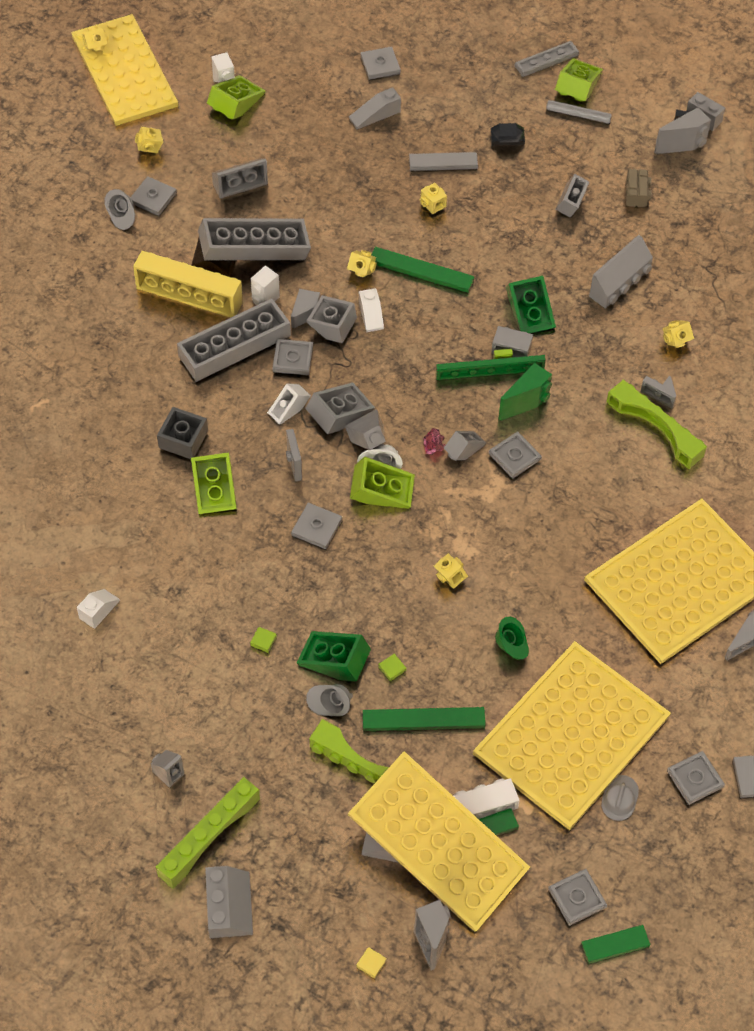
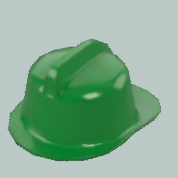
(512, 638)

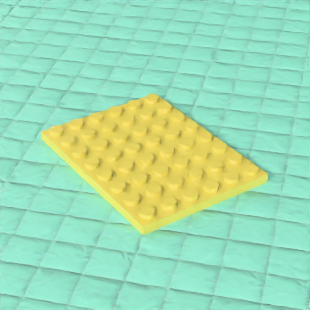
(678, 580)
(571, 734)

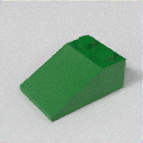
(531, 305)
(526, 393)
(335, 654)

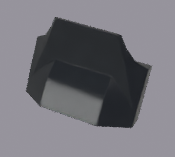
(507, 134)

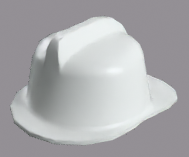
(385, 454)

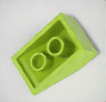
(578, 79)
(234, 96)
(214, 483)
(381, 484)

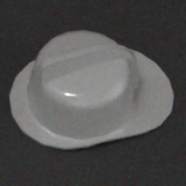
(120, 208)
(329, 700)
(620, 798)

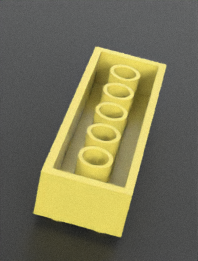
(188, 284)

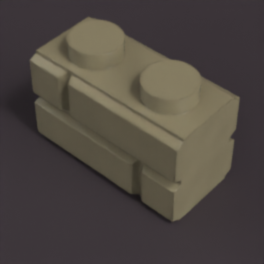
(637, 188)

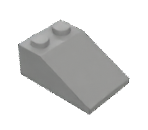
(683, 133)
(338, 407)

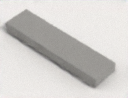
(546, 58)
(443, 161)

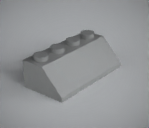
(621, 272)

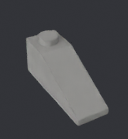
(377, 108)
(743, 639)

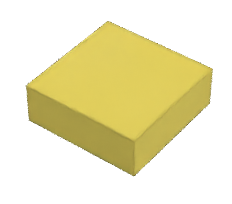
(371, 962)

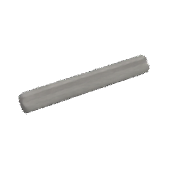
(578, 111)

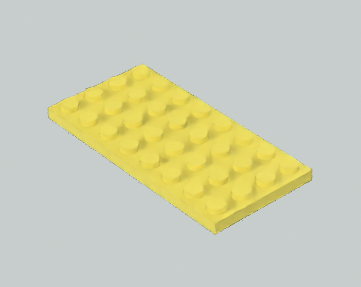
(126, 72)
(439, 841)

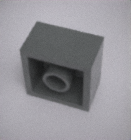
(182, 433)

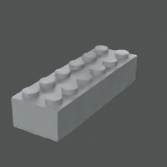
(253, 239)
(233, 339)

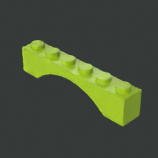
(628, 400)
(328, 740)
(186, 853)

